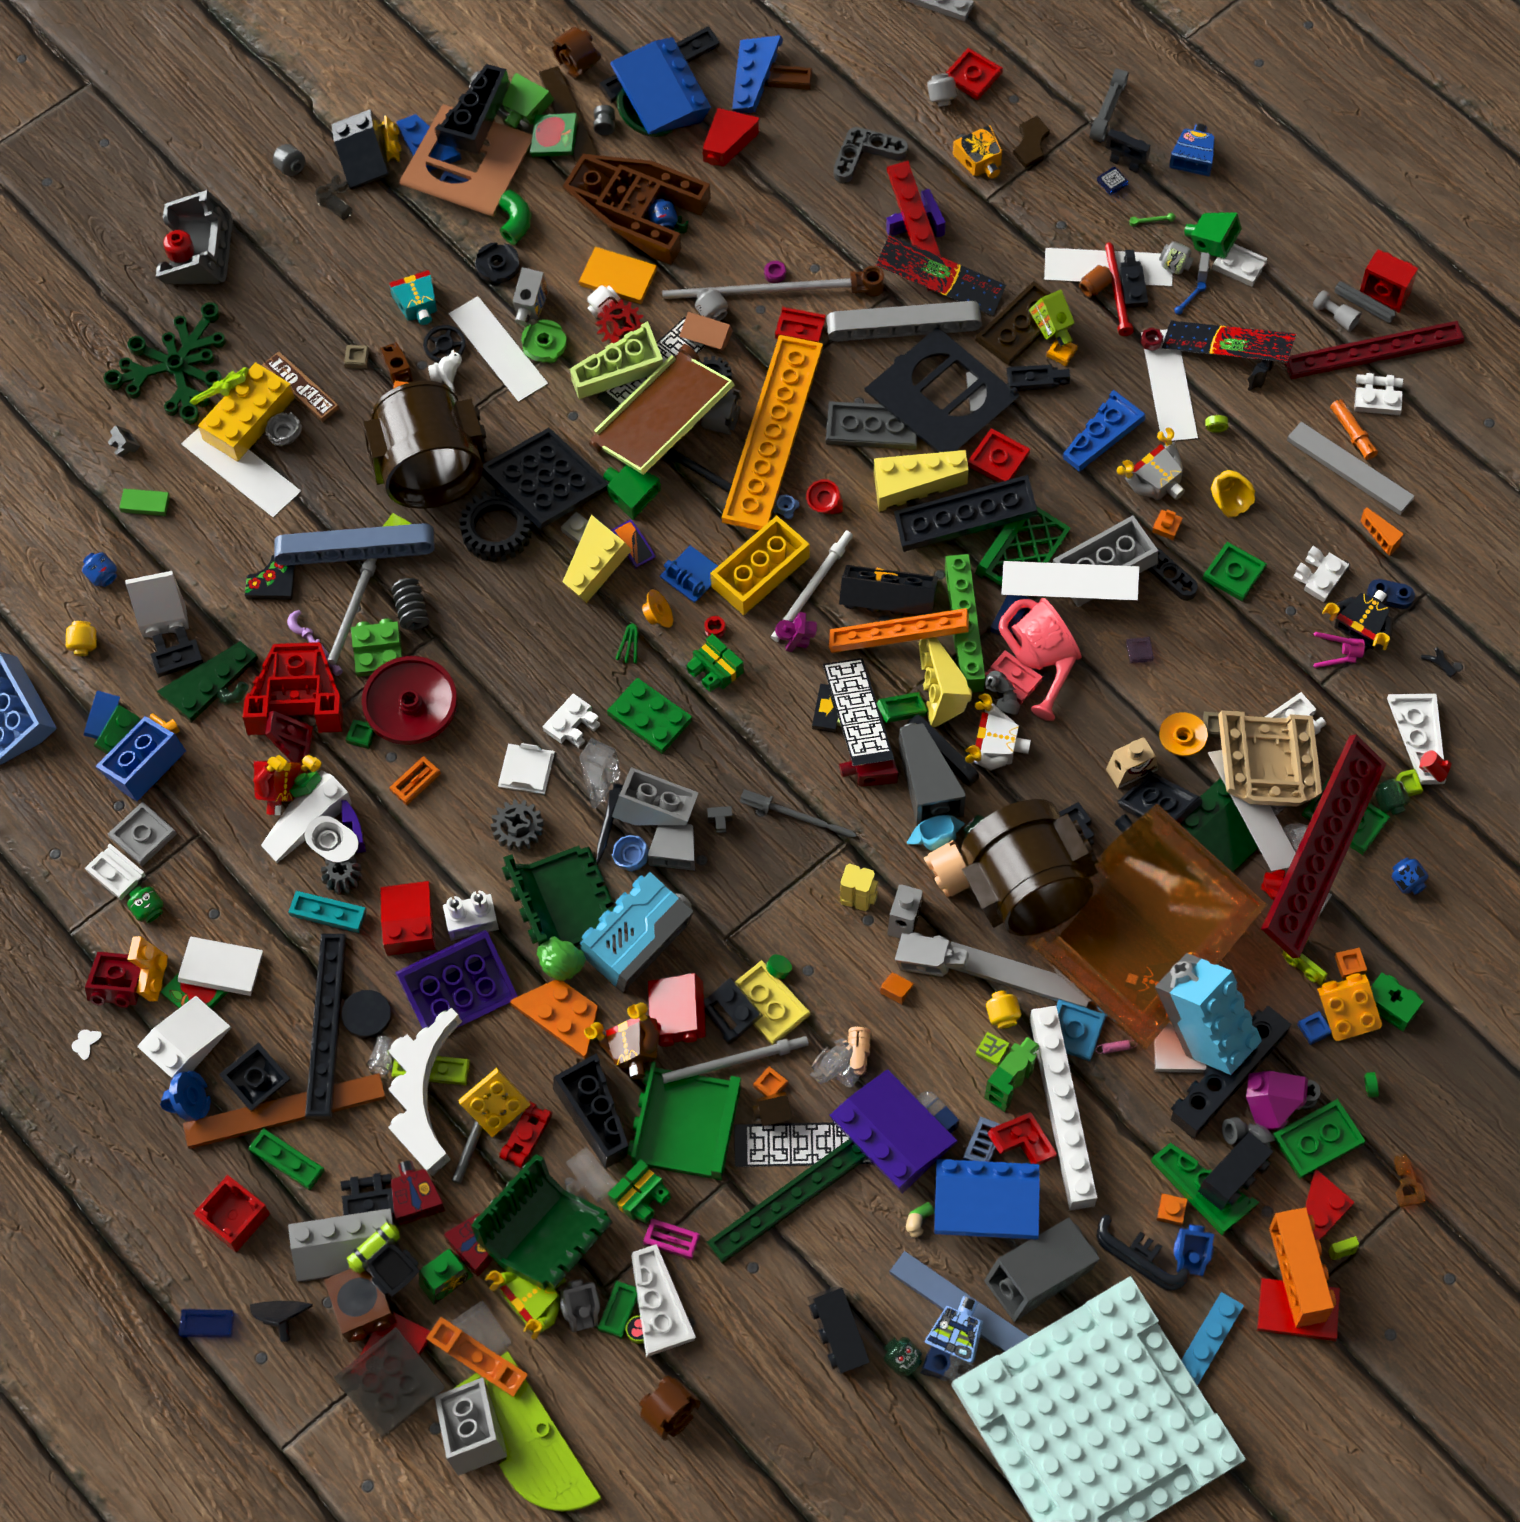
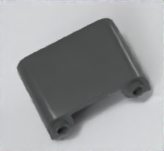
(210, 229)

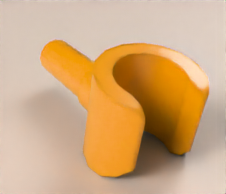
(171, 725)

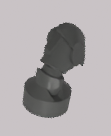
(997, 682)
(1235, 1130)

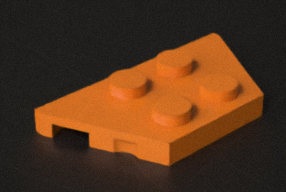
(560, 1012)

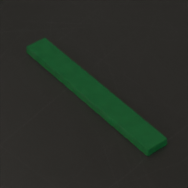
(786, 1201)

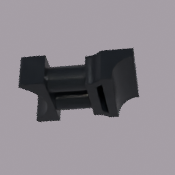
(1259, 374)

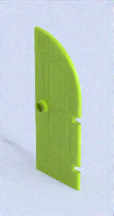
(537, 1455)

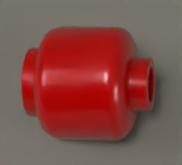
(178, 246)

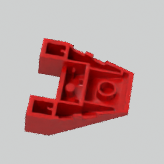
(294, 682)

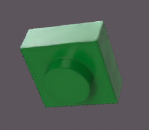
(305, 784)

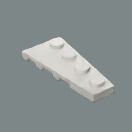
(660, 1308)

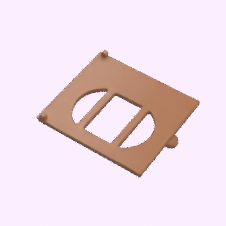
(486, 185)

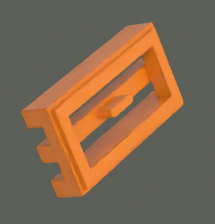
(394, 788)

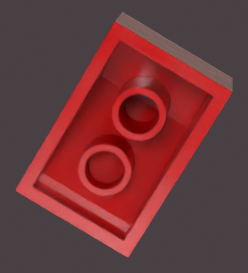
(407, 918)

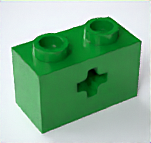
(1403, 1009)

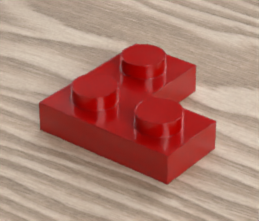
(1023, 1132)

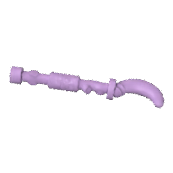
(307, 634)

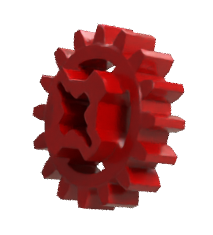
(611, 321)

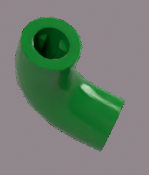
(519, 215)

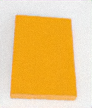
(624, 274)

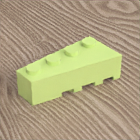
(618, 364)

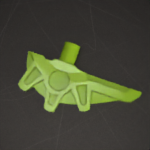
(223, 386)

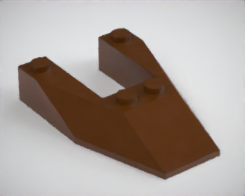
(623, 191)

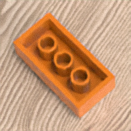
(1301, 1267)

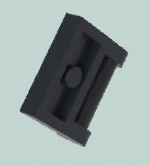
(738, 1007)

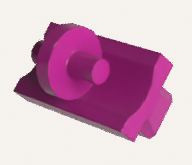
(796, 632)

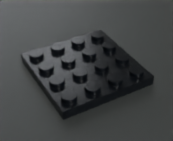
(544, 478)

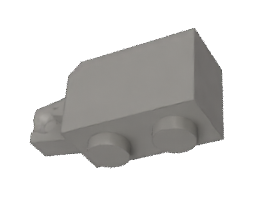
(928, 955)

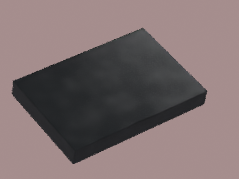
(1157, 790)

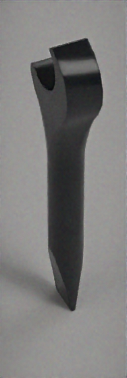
(608, 820)

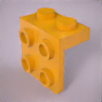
(1350, 1007)

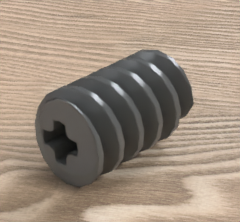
(410, 604)

